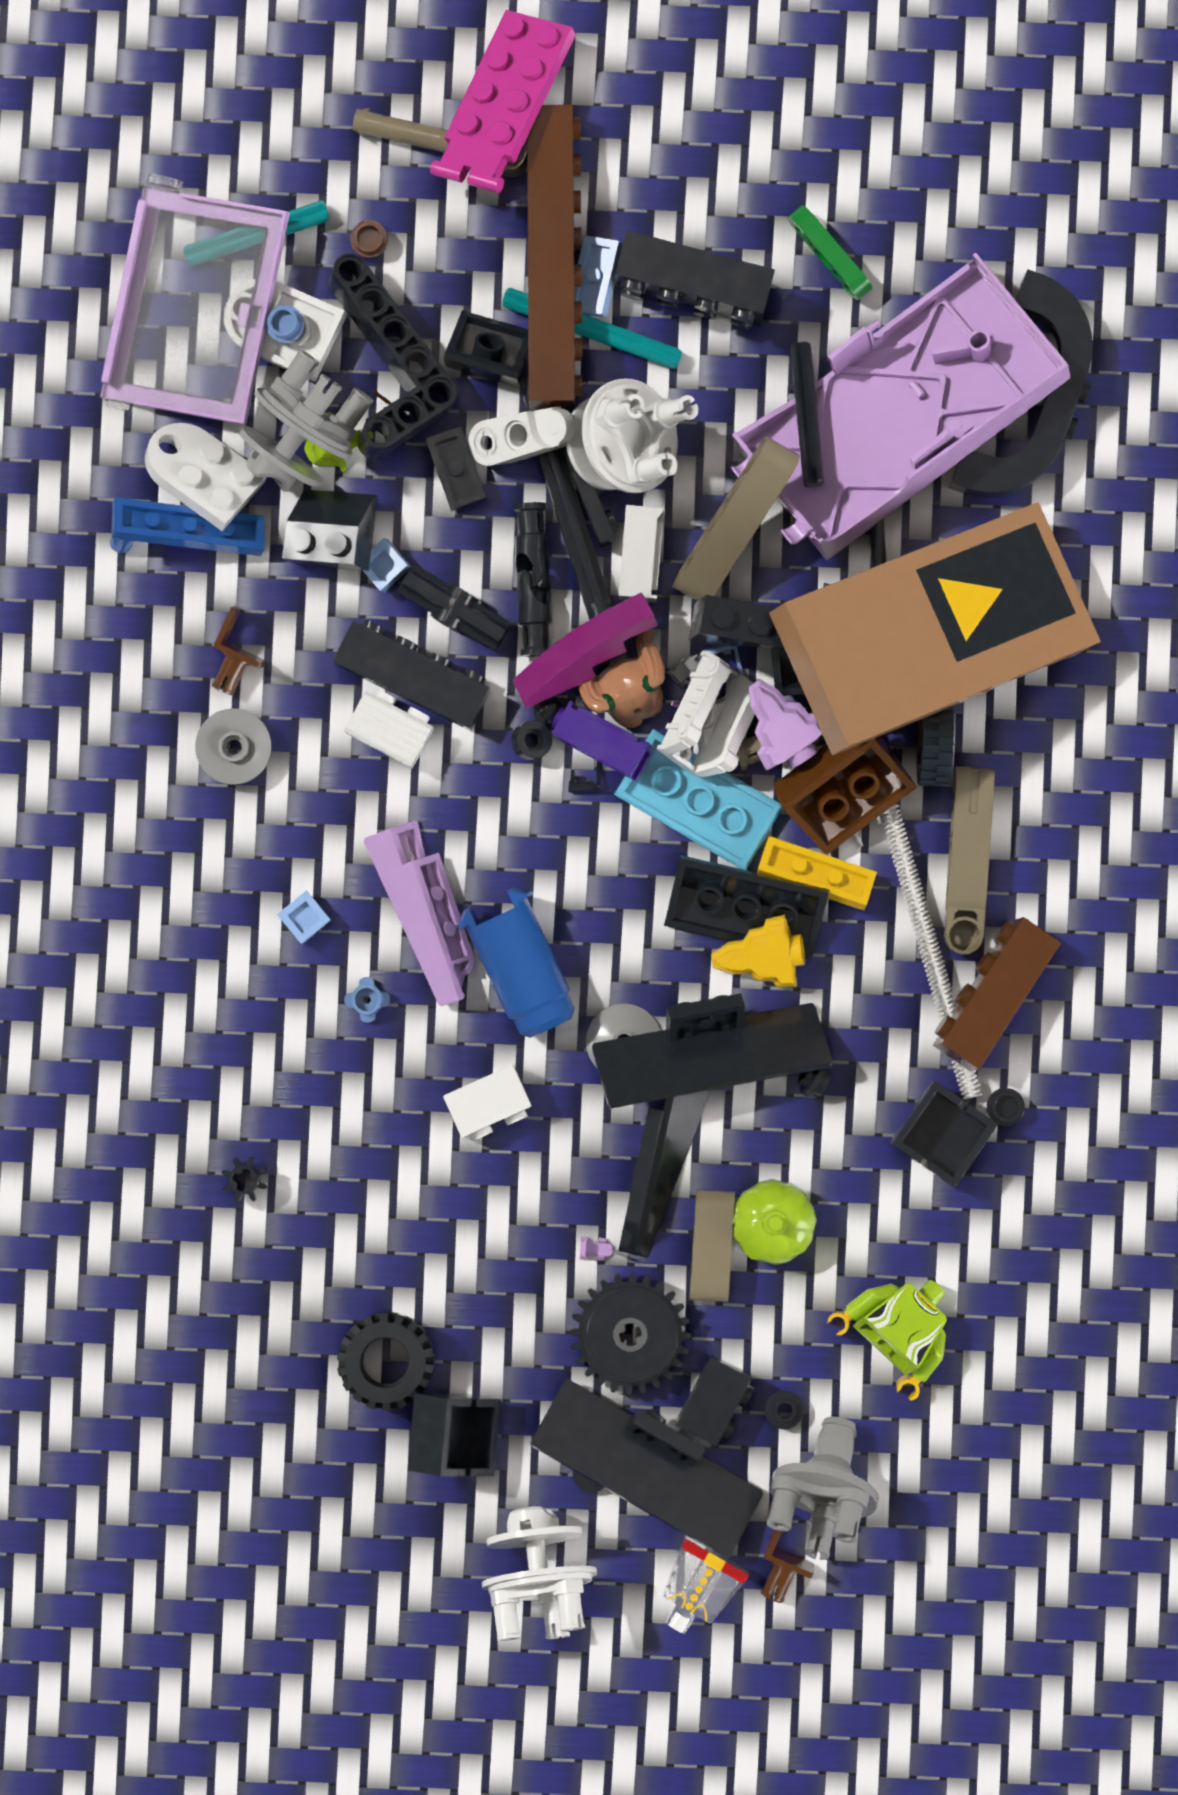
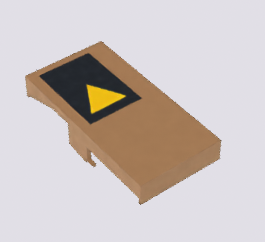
(934, 628)

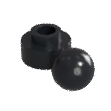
(538, 730)

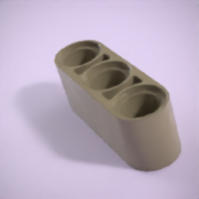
(712, 1245)

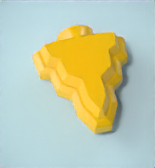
(764, 953)

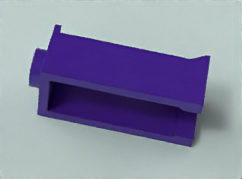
(601, 740)

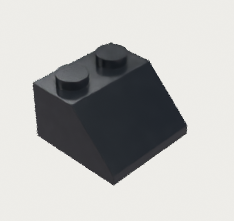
(331, 530)

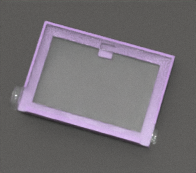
(193, 303)

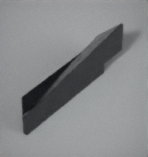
(659, 1163)

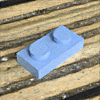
(599, 264)

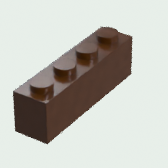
(996, 993)

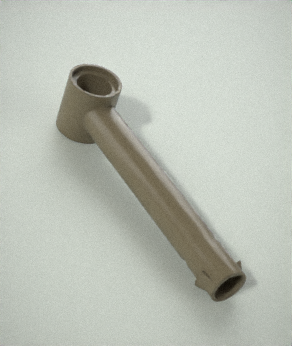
(417, 135)

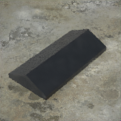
(732, 901)

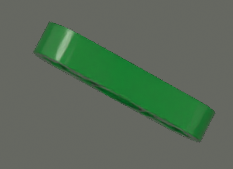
(829, 252)

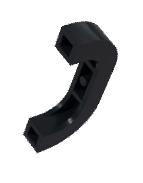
(1067, 321)

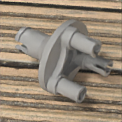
(825, 1490)

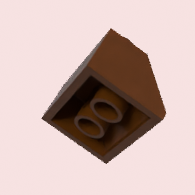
(844, 791)

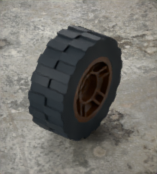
(935, 748)

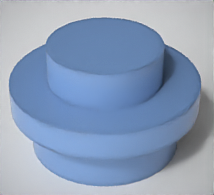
(285, 324)

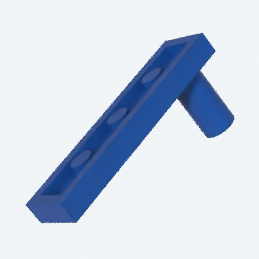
(182, 527)

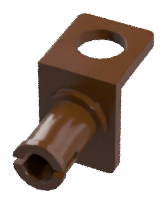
(235, 657)
(784, 1568)

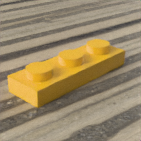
(845, 881)

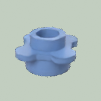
(356, 999)

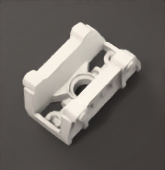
(710, 723)

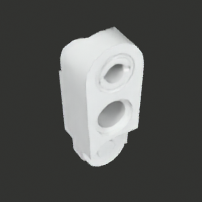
(521, 435)

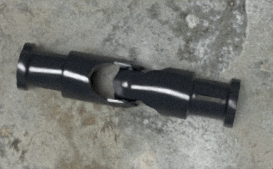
(531, 551)

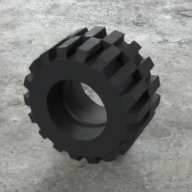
(352, 1367)

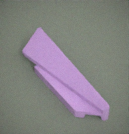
(424, 907)

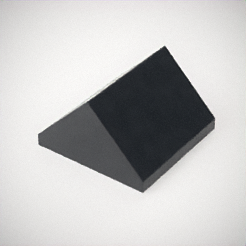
(488, 349)

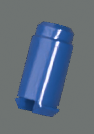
(521, 966)

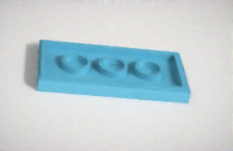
(708, 810)

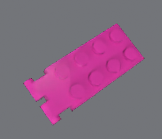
(503, 100)

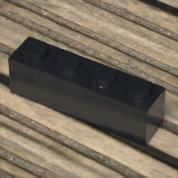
(412, 675)

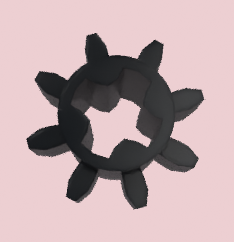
(235, 1184)

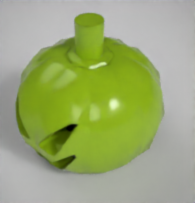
(773, 1222)

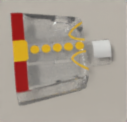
(700, 1584)

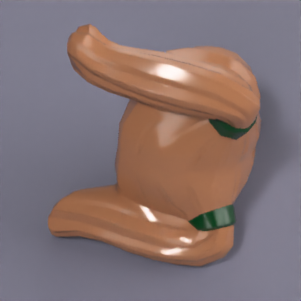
(630, 686)

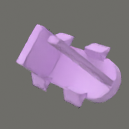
(595, 1248)

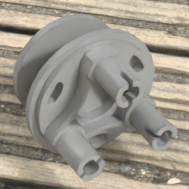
(305, 420)

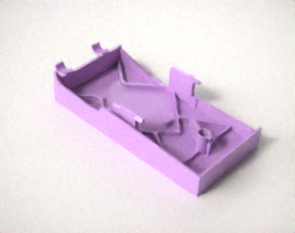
(910, 404)

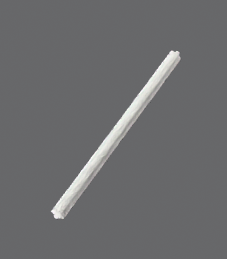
(925, 934)

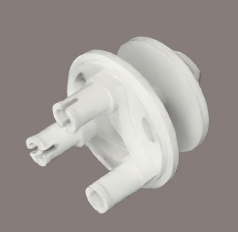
(627, 436)
(554, 1587)

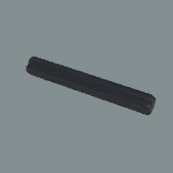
(807, 414)

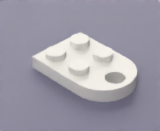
(320, 329)
(201, 473)

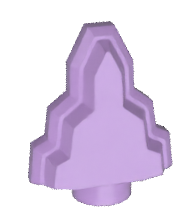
(783, 727)

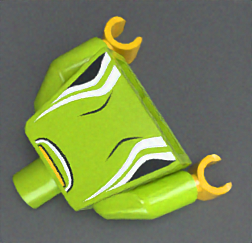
(902, 1327)

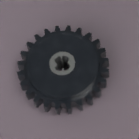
(654, 1348)

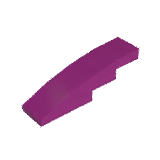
(573, 656)

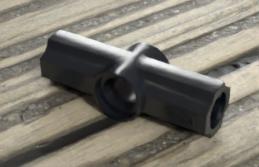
(454, 607)

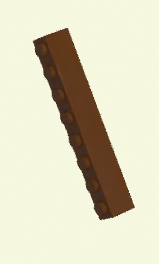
(551, 259)

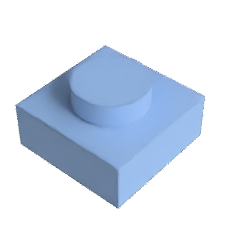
(386, 565)
(304, 917)

